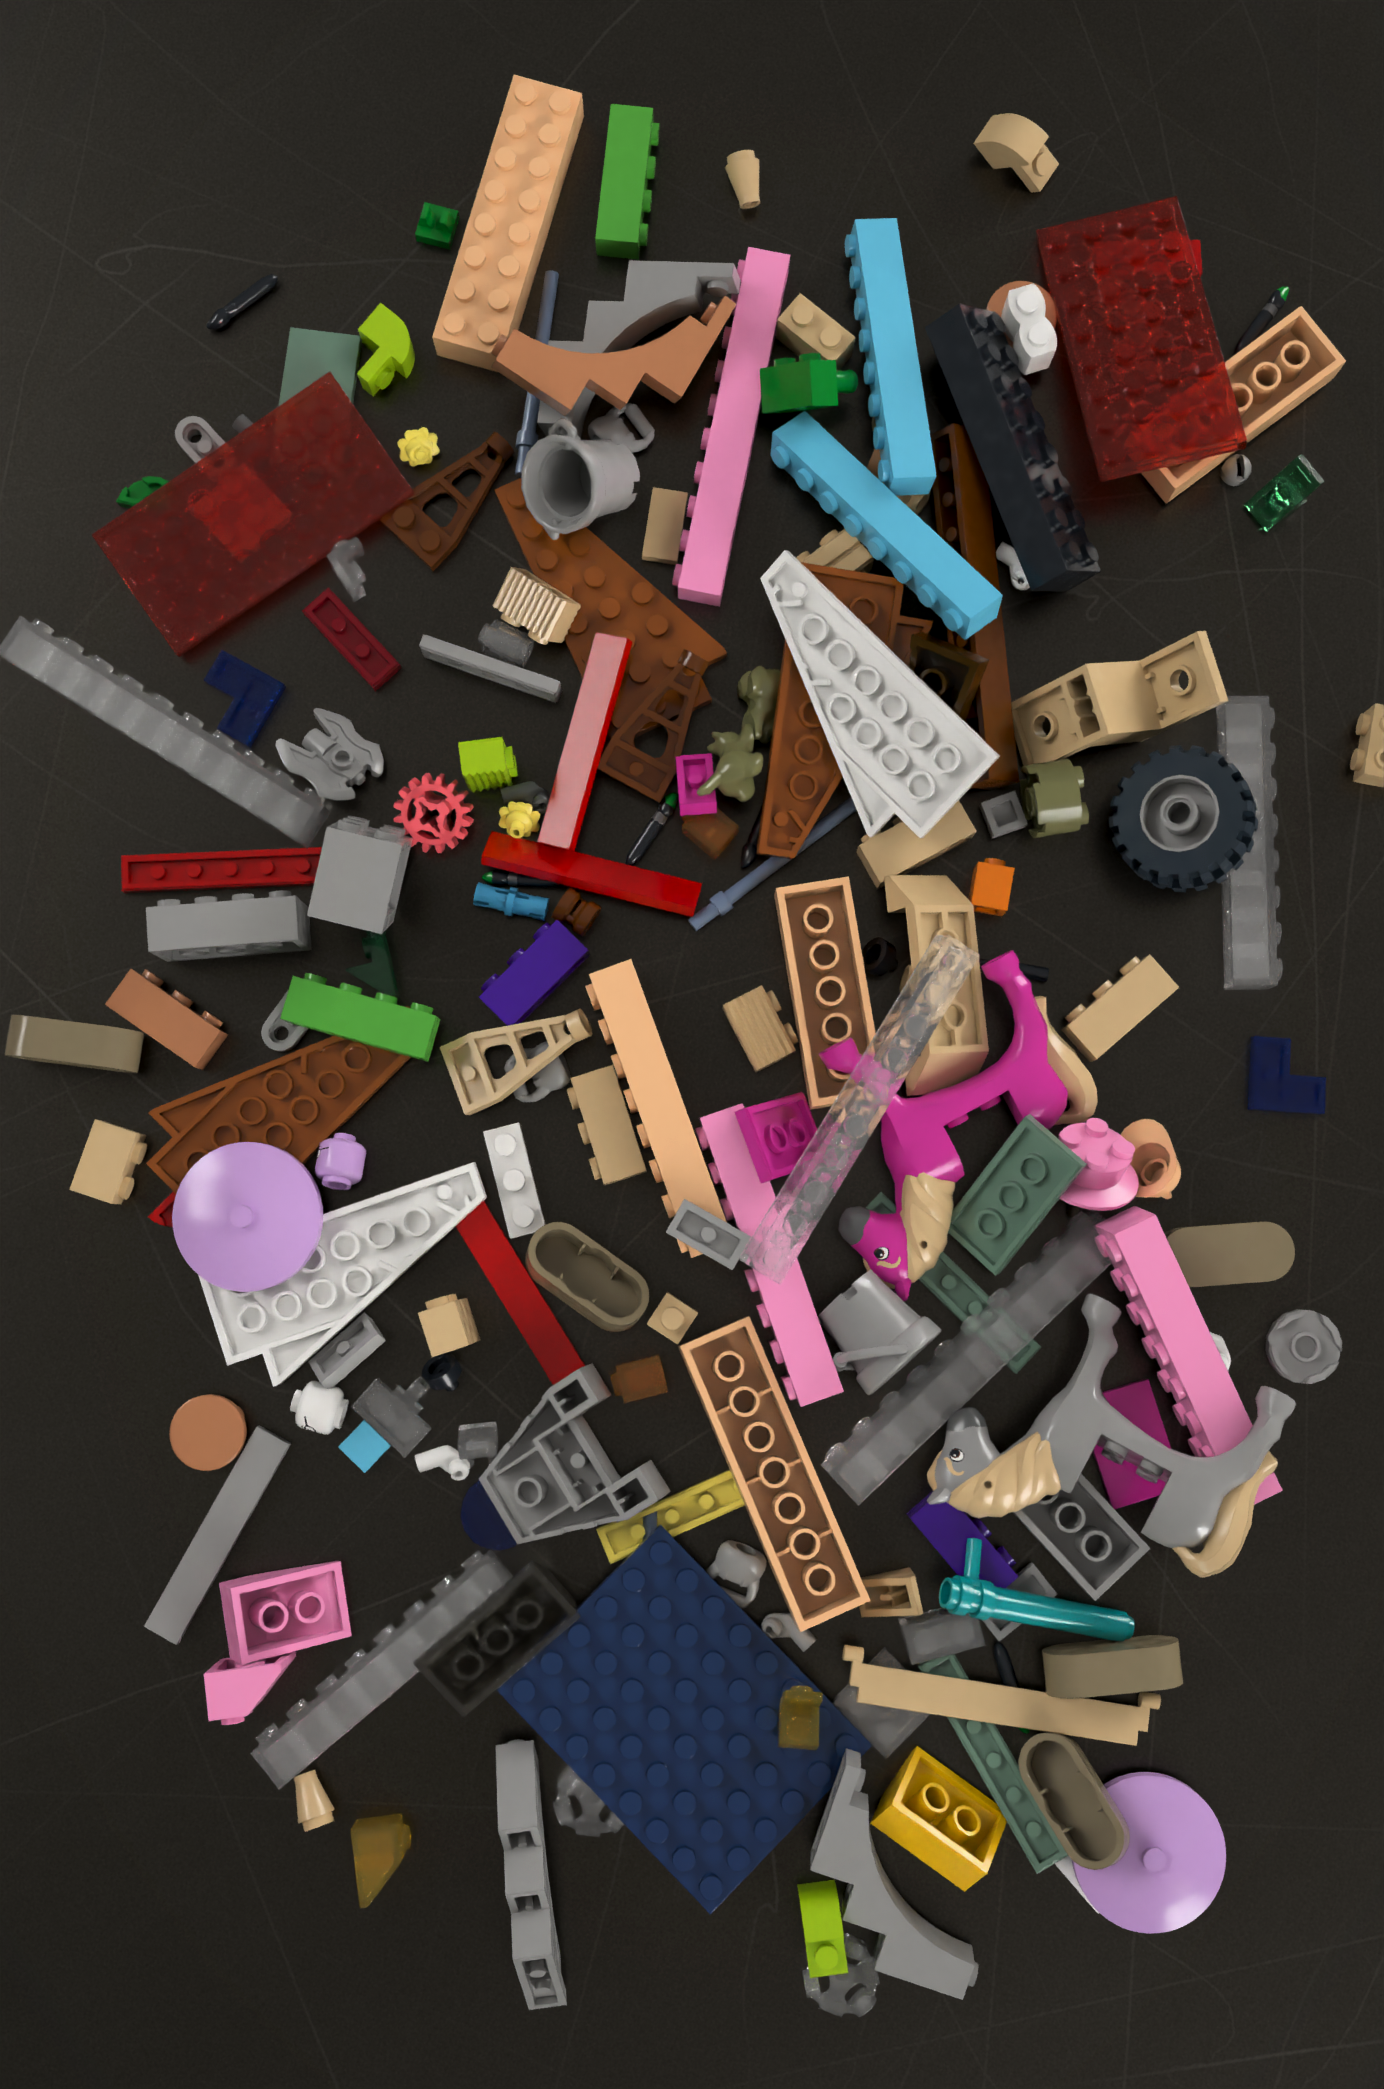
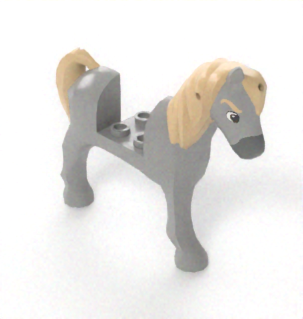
(1203, 1496)

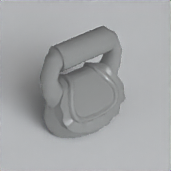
(613, 428)
(550, 1078)
(741, 1566)

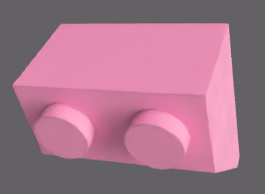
(237, 1688)

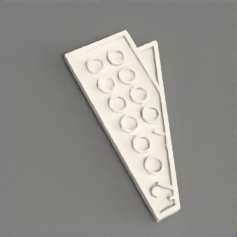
(885, 726)

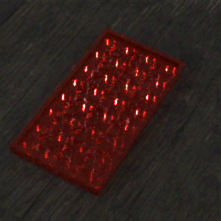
(1140, 339)
(253, 514)

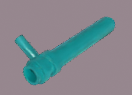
(984, 1600)

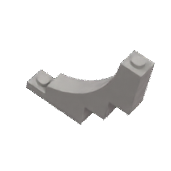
(653, 297)
(526, 1875)
(906, 1942)

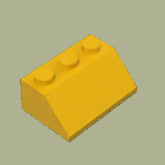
(941, 1819)

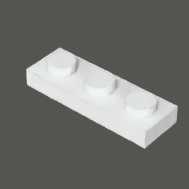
(514, 1180)

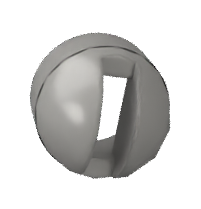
(1229, 470)

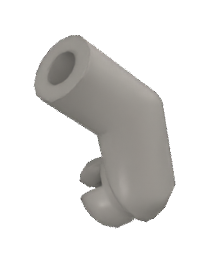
(782, 1625)

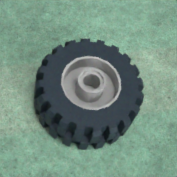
(1183, 818)

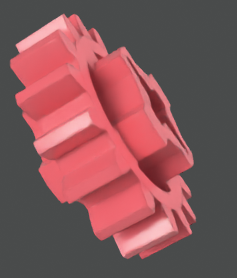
(427, 800)

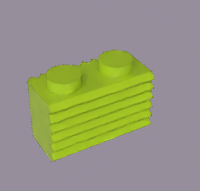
(487, 763)

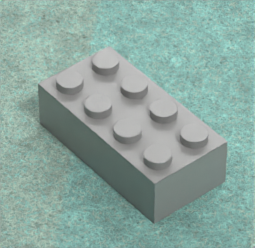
(228, 927)
(1084, 1536)

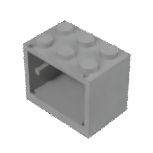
(360, 874)

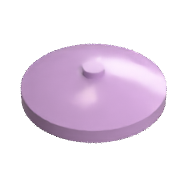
(247, 1216)
(1170, 1861)

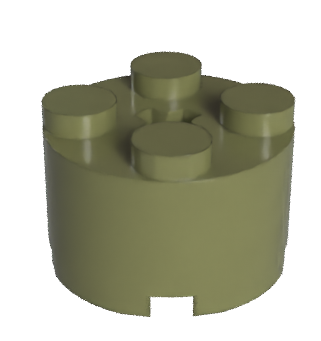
(1053, 797)

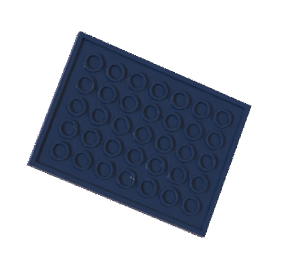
(674, 1718)

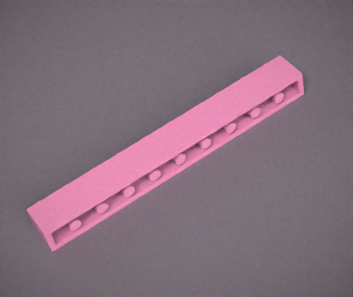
(732, 428)

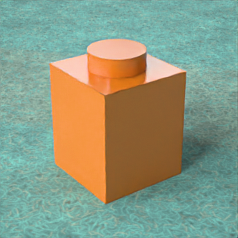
(991, 886)

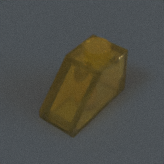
(378, 1851)

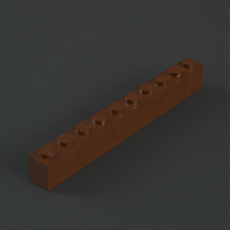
(967, 526)

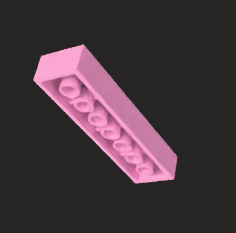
(787, 1306)
(1176, 1335)

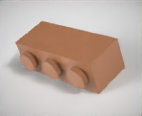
(168, 1017)

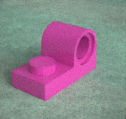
(691, 774)

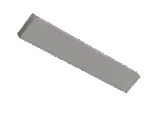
(217, 1535)

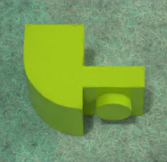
(392, 349)
(822, 1928)

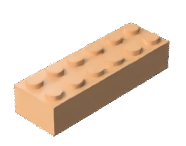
(1267, 383)
(824, 978)

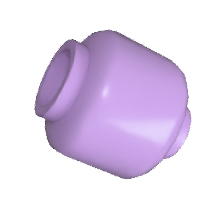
(340, 1161)

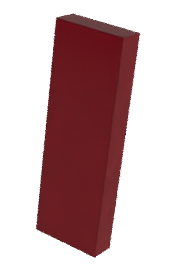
(351, 639)

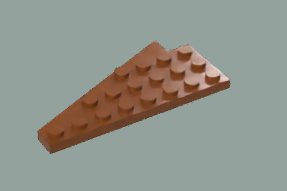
(613, 603)
(801, 762)
(279, 1104)

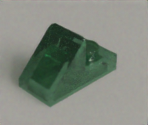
(1284, 493)
(380, 972)

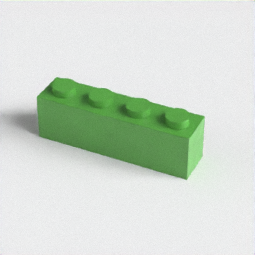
(625, 180)
(360, 1017)

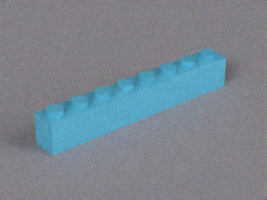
(891, 357)
(885, 525)

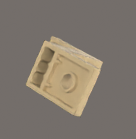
(1118, 701)

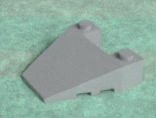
(557, 1473)

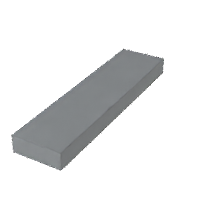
(490, 668)

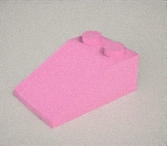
(284, 1611)

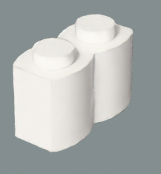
(1029, 328)

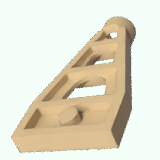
(471, 1071)

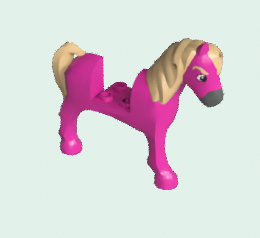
(1034, 1079)

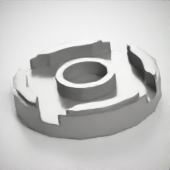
(1303, 1346)

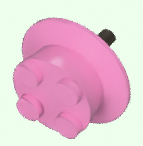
(1108, 1177)

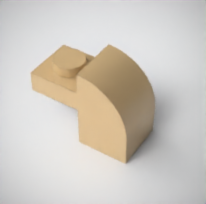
(1018, 144)

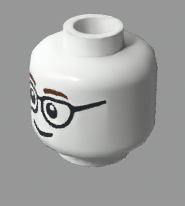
(319, 1408)

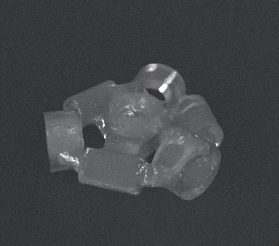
(589, 1822)
(834, 1998)

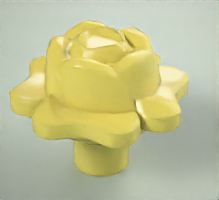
(418, 447)
(519, 819)

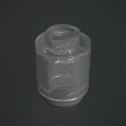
(505, 643)

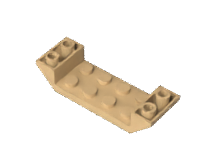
(960, 1039)

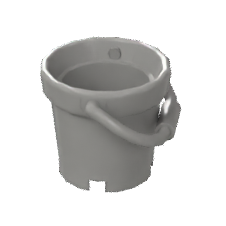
(576, 480)
(875, 1331)

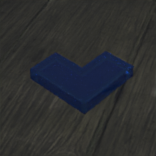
(252, 695)
(1273, 1086)

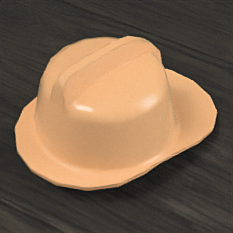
(1153, 1158)

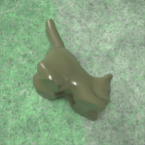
(760, 692)
(736, 764)

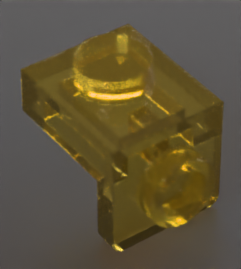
(799, 1718)

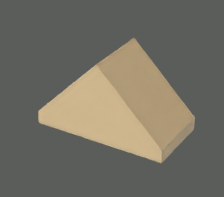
(892, 1594)

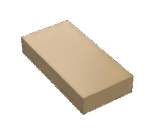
(664, 526)

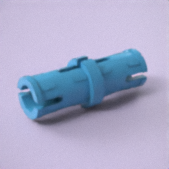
(511, 901)

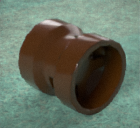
(576, 912)

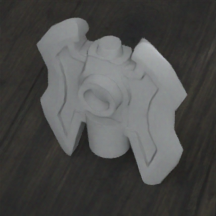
(334, 759)

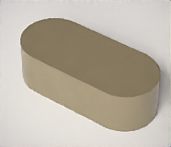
(74, 1044)
(1232, 1253)
(587, 1277)
(1112, 1667)
(1074, 1800)

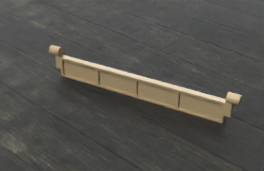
(998, 1702)

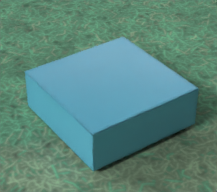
(364, 1446)

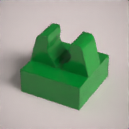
(437, 225)

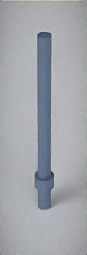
(527, 436)
(722, 902)

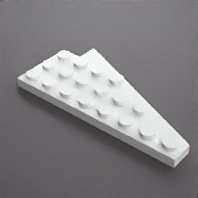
(355, 1261)

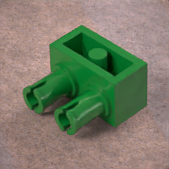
(803, 384)

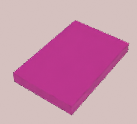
(777, 1134)
(1120, 1481)

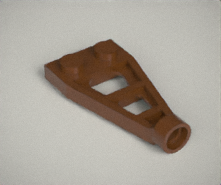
(419, 532)
(637, 768)

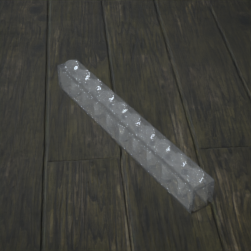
(163, 731)
(859, 1107)
(968, 1359)

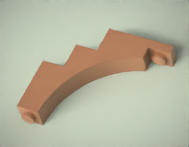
(662, 364)

